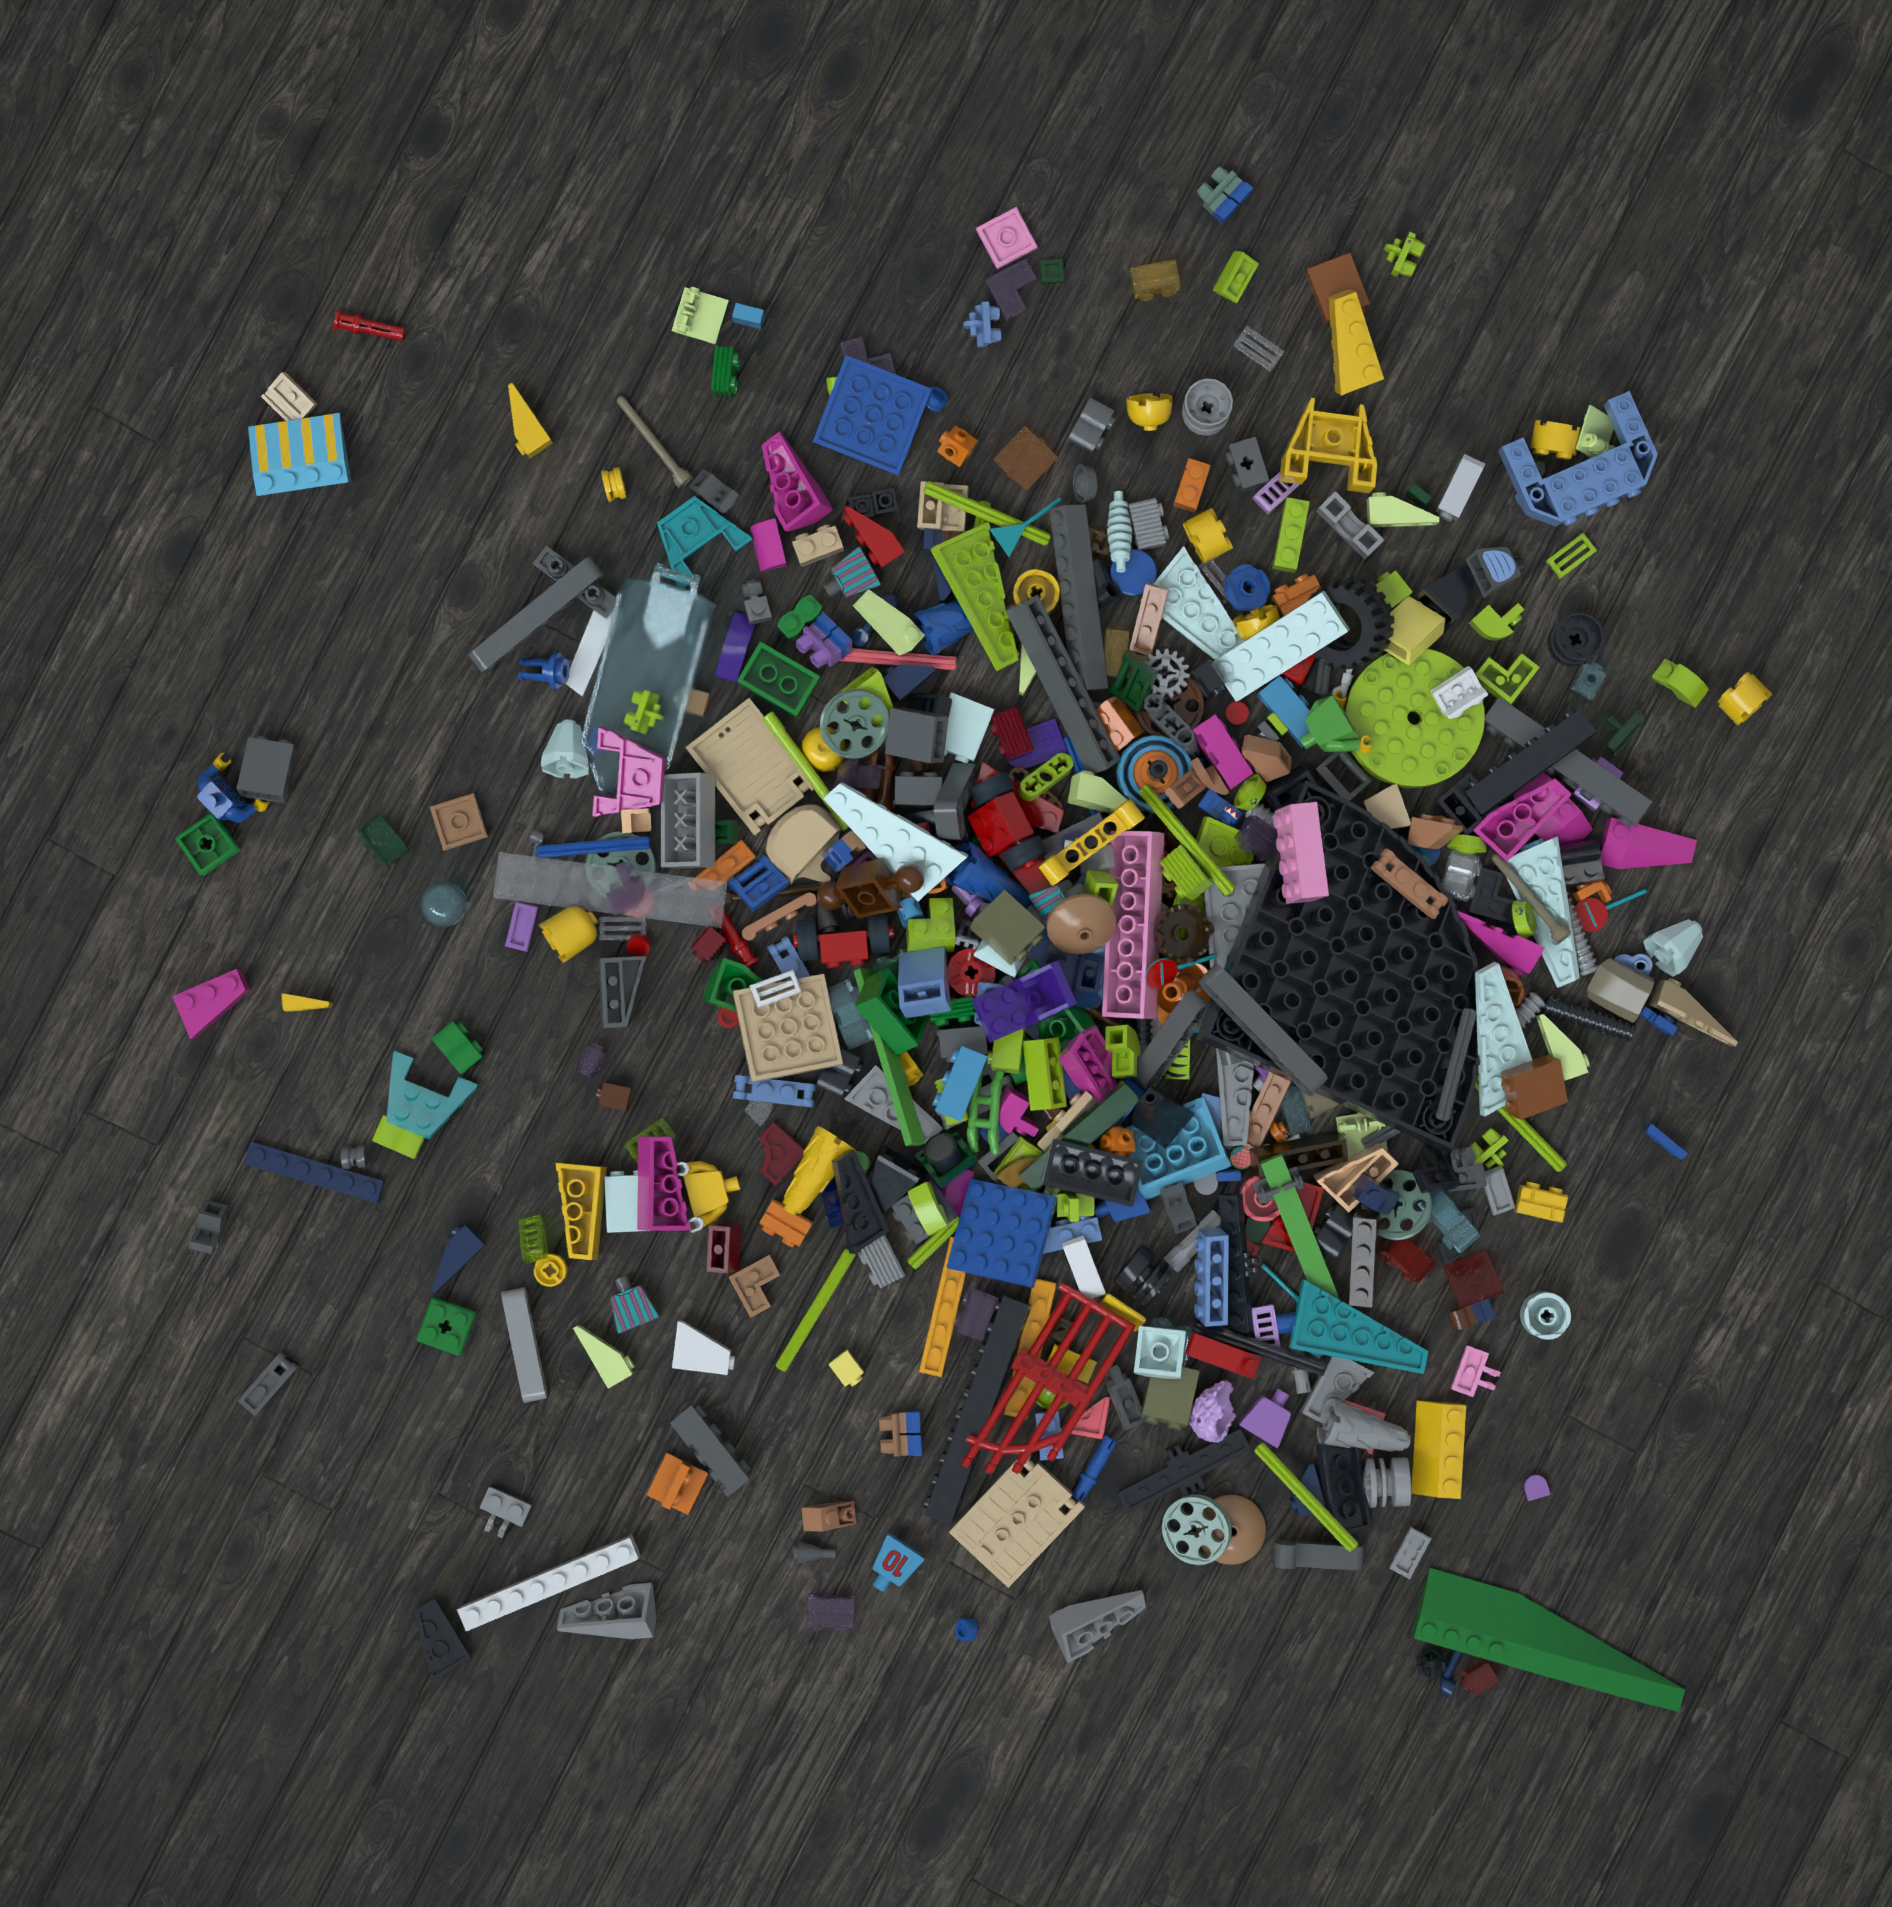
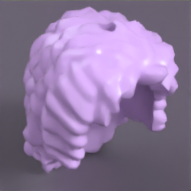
(1213, 1412)

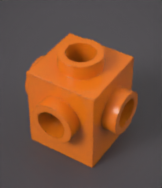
(956, 445)
(1118, 1141)

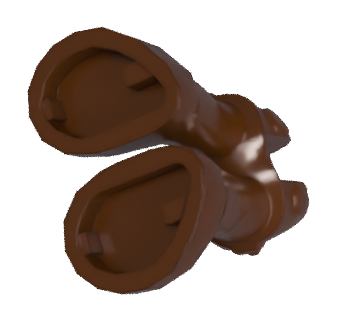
(885, 784)

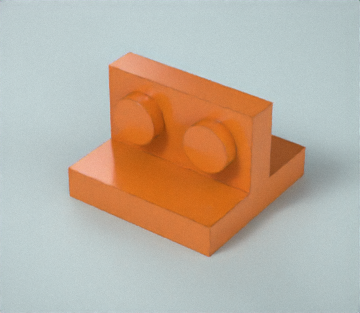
(1119, 722)
(677, 1483)

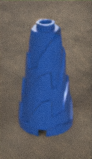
(942, 625)
(984, 878)

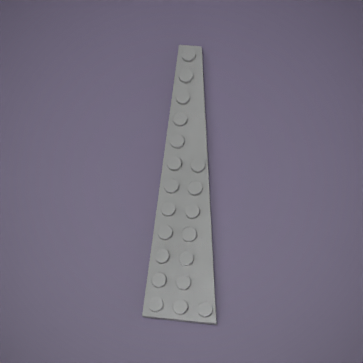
(1227, 916)

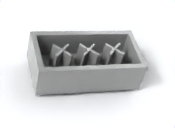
(688, 821)

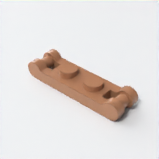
(1409, 884)
(787, 911)

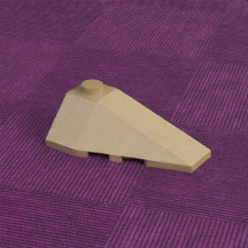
(1682, 1006)

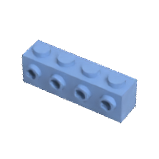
(1068, 1230)
(1212, 1277)

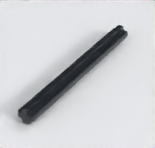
(1261, 1348)

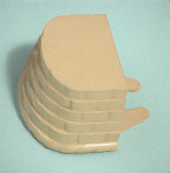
(801, 840)

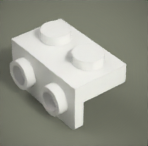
(1458, 693)

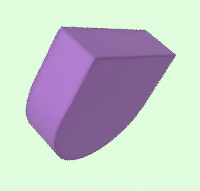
(974, 906)
(1535, 1487)

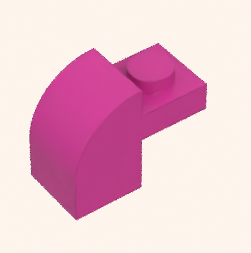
(1011, 1112)

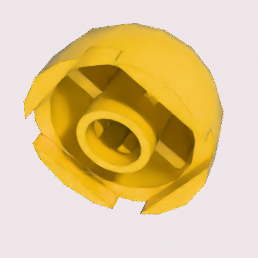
(1149, 409)
(1255, 621)
(818, 753)

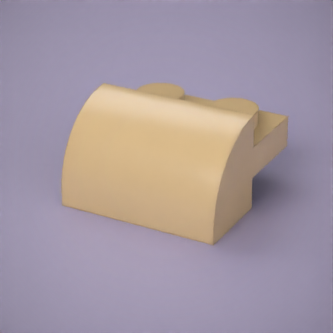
(940, 515)

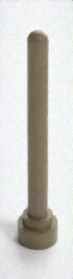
(681, 476)
(1558, 931)

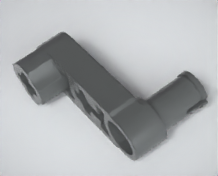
(1163, 715)

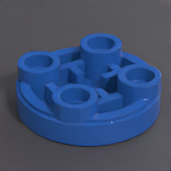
(1138, 572)

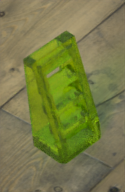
(661, 1122)
(535, 1254)

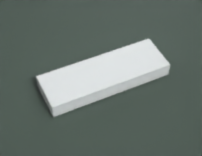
(1083, 1267)

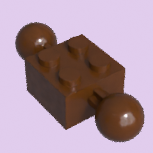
(870, 888)

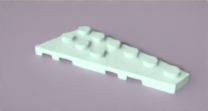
(1194, 609)
(895, 837)
(1543, 874)
(1498, 1036)

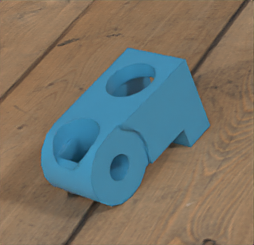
(909, 909)

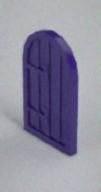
(1046, 743)

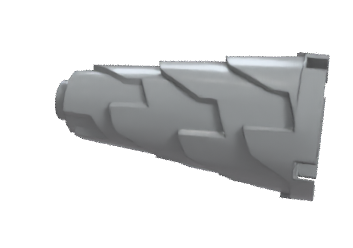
(1349, 1426)

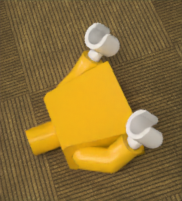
(706, 1191)

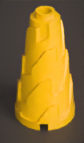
(814, 1170)

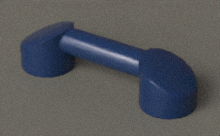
(860, 636)
(1446, 1683)

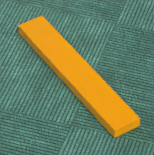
(1041, 1301)
(942, 1319)

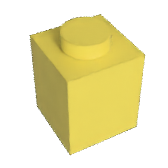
(847, 1368)

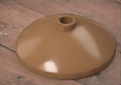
(1080, 915)
(1249, 1529)

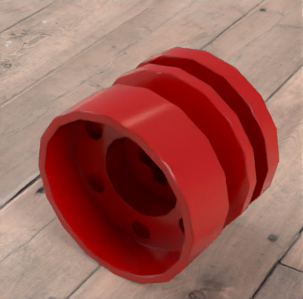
(959, 965)

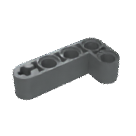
(953, 800)
(1292, 1554)

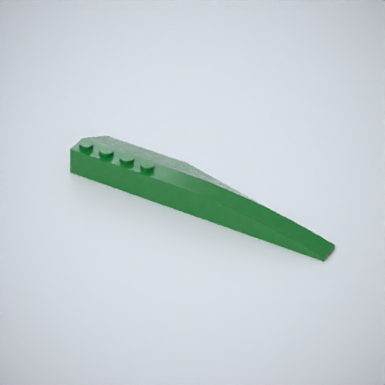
(1527, 1636)

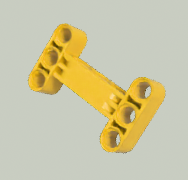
(1124, 817)

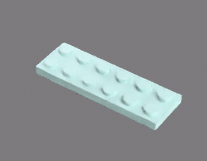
(1280, 646)

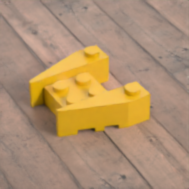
(1331, 440)

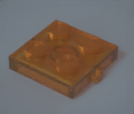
(1025, 458)

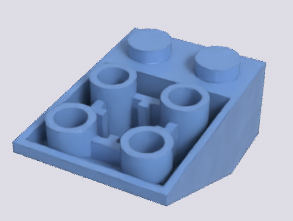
(923, 982)

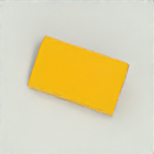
(1123, 1310)

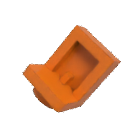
(1586, 890)

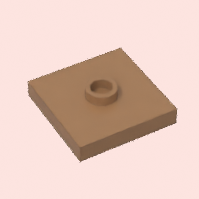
(458, 822)

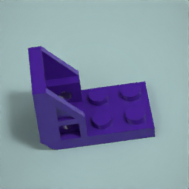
(1024, 1002)

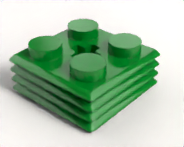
(723, 375)
(202, 858)
(961, 1010)
(459, 1319)

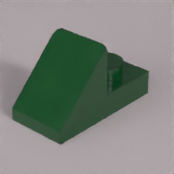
(726, 832)

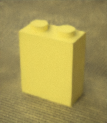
(1414, 630)

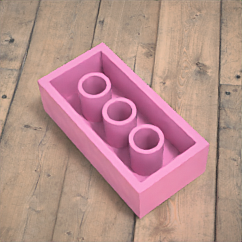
(1301, 853)

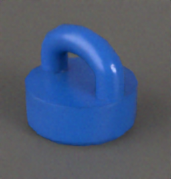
(936, 399)
(966, 1629)

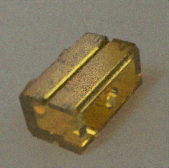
(1154, 279)

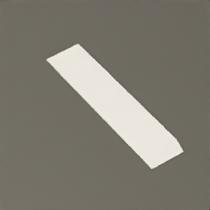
(588, 652)

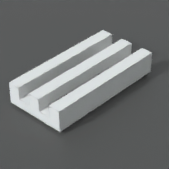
(757, 996)

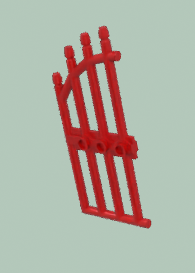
(1052, 1379)

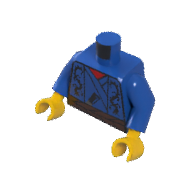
(222, 797)

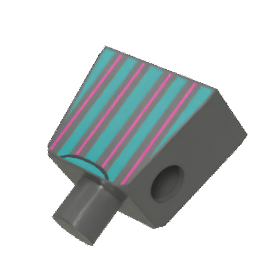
(852, 576)
(1048, 897)
(632, 1305)

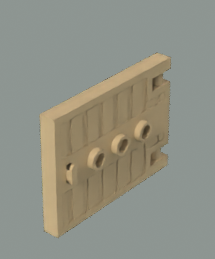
(749, 766)
(1016, 1520)

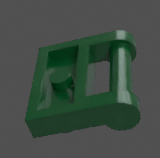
(1138, 684)

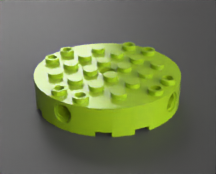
(1403, 751)

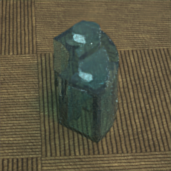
(851, 1023)
(1450, 1222)

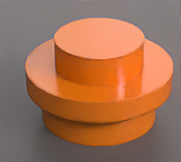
(1279, 1131)

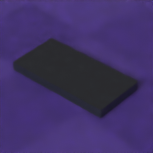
(1344, 1486)

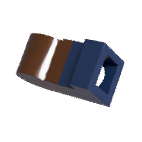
(935, 537)
(1471, 1315)

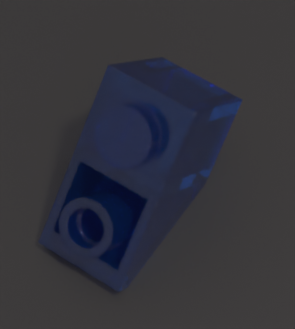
(832, 1204)

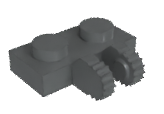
(1468, 1173)

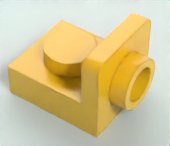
(911, 1070)

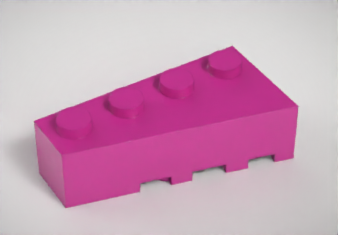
(659, 1191)

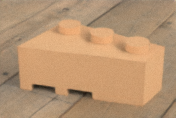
(1342, 1176)

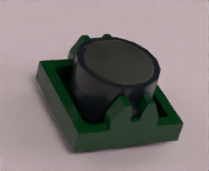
(945, 1157)

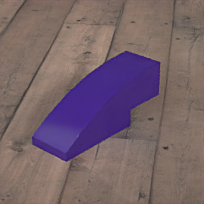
(735, 648)

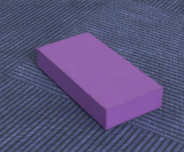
(521, 926)

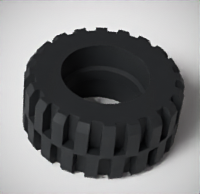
(1374, 619)

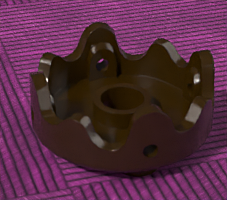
(1196, 928)

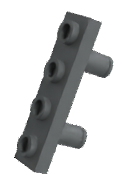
(556, 567)

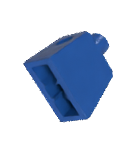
(1121, 1212)

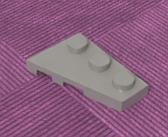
(1338, 1382)

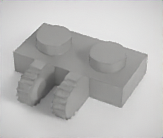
(506, 1507)

